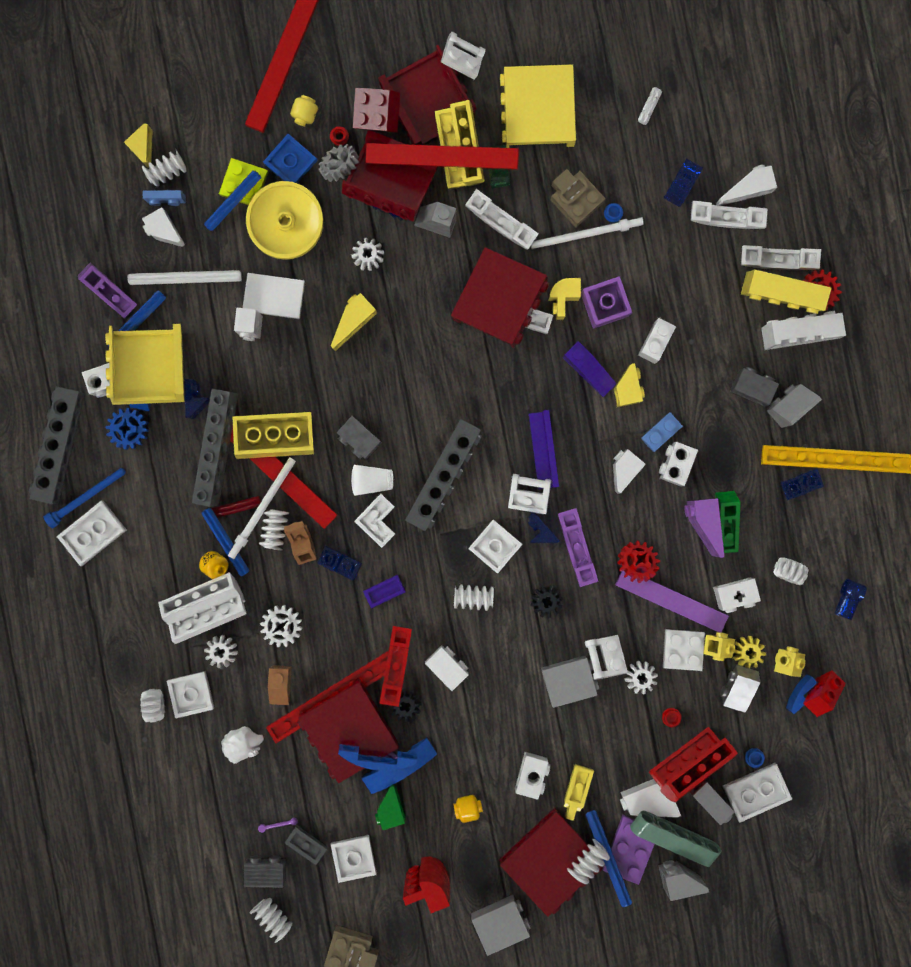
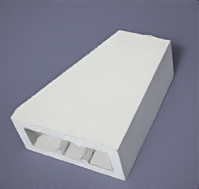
(650, 799)

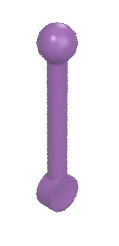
(263, 827)

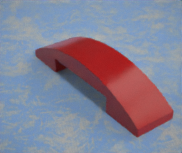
(395, 666)

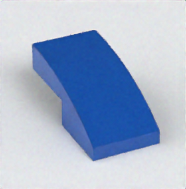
(797, 696)

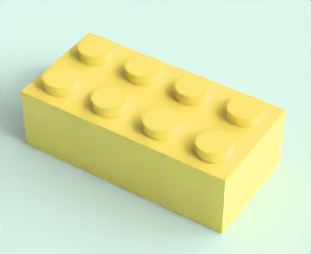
(273, 435)

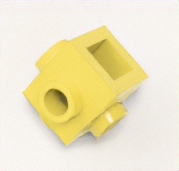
(719, 646)
(789, 662)

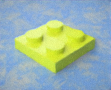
(236, 173)

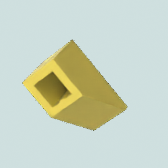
(628, 388)

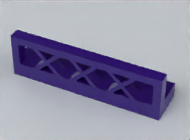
(543, 447)

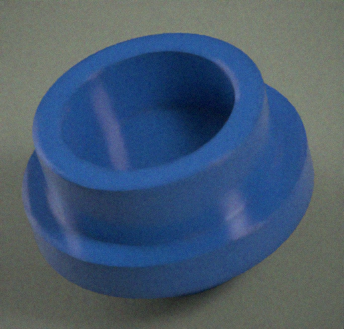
(613, 212)
(754, 757)

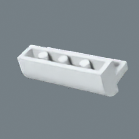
(203, 607)

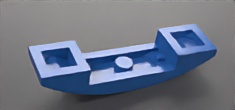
(403, 759)
(381, 780)

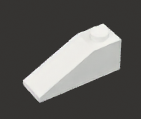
(756, 183)

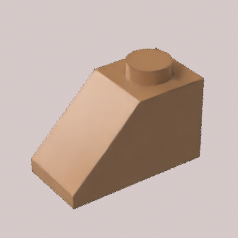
(279, 684)

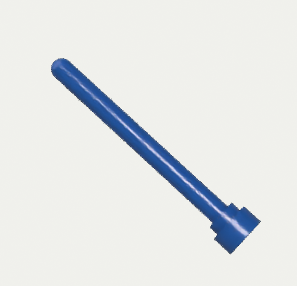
(54, 518)

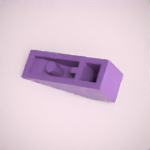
(106, 290)

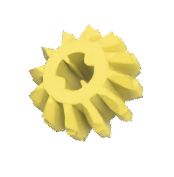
(752, 658)

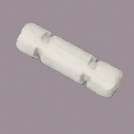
(649, 106)

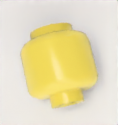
(304, 110)

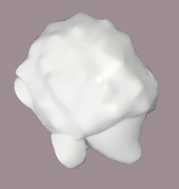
(241, 744)

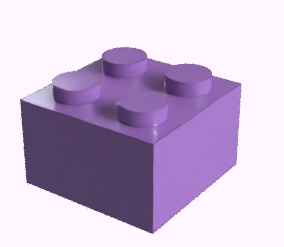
(606, 302)

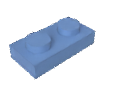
(172, 197)
(661, 432)

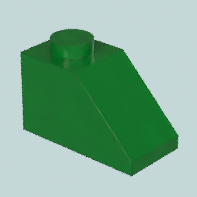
(390, 810)

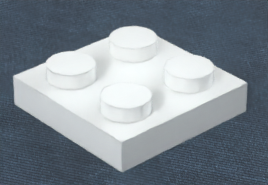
(495, 546)
(683, 650)
(190, 694)
(353, 858)

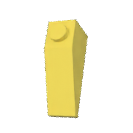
(355, 316)

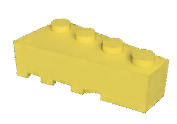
(785, 290)

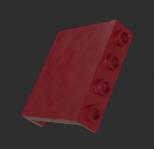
(423, 90)
(388, 187)
(500, 297)
(347, 720)
(542, 859)

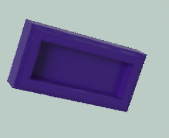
(384, 591)

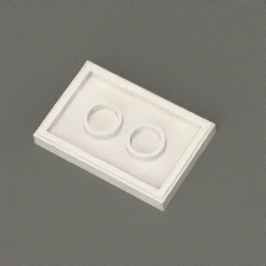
(274, 295)
(91, 533)
(757, 792)

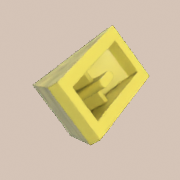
(141, 143)

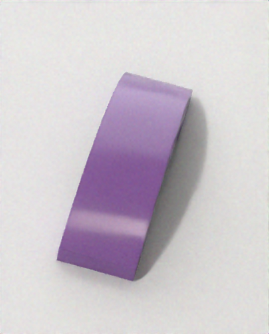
(577, 547)

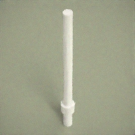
(623, 225)
(241, 540)

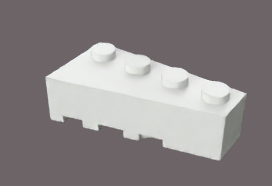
(803, 330)

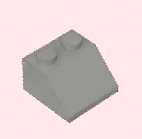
(793, 405)
(680, 881)

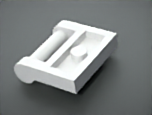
(461, 60)
(529, 500)
(611, 654)

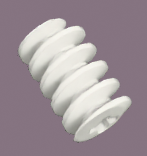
(164, 169)
(273, 529)
(473, 597)
(589, 862)
(272, 918)

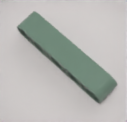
(675, 838)

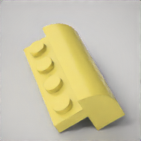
(458, 128)

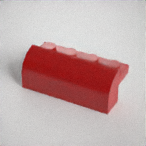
(692, 764)
(428, 882)

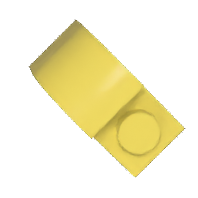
(564, 290)

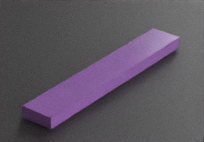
(675, 602)

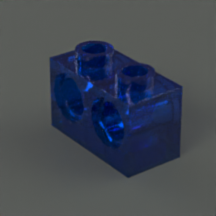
(683, 182)

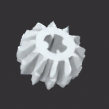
(360, 256)
(791, 571)
(219, 658)
(634, 681)
(152, 705)

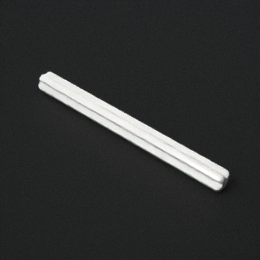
(184, 277)

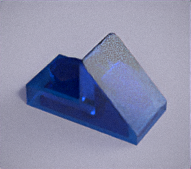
(193, 405)
(545, 534)

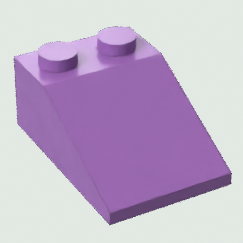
(705, 519)

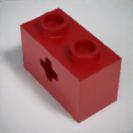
(824, 694)

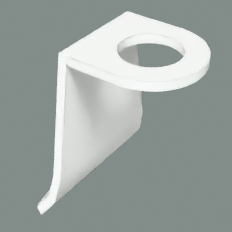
(371, 479)

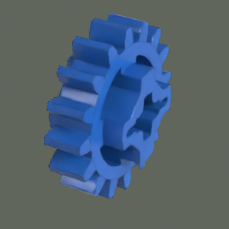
(127, 421)

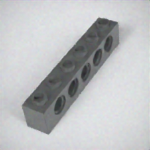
(463, 430)
(65, 439)
(215, 448)

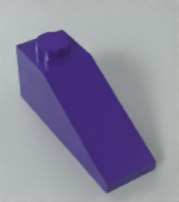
(589, 368)

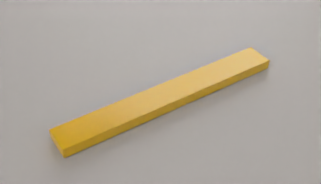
(836, 459)

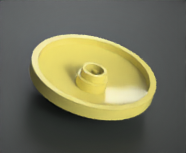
(284, 220)

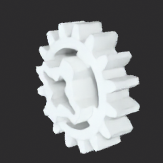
(276, 619)

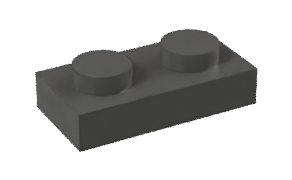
(306, 845)

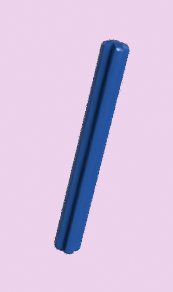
(611, 864)

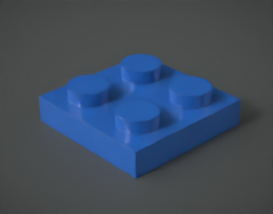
(290, 160)

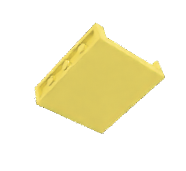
(538, 105)
(145, 366)

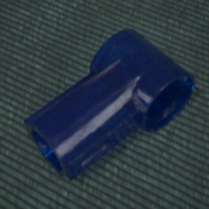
(851, 595)

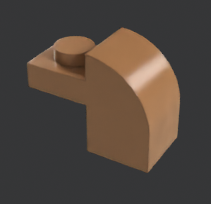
(301, 542)

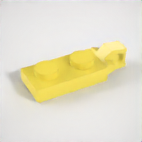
(577, 790)

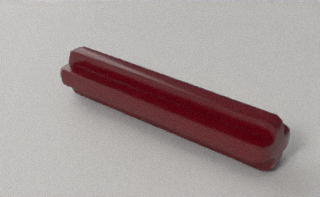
(237, 506)

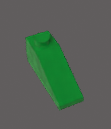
(730, 519)

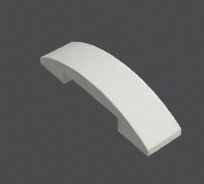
(728, 217)
(500, 220)
(780, 258)

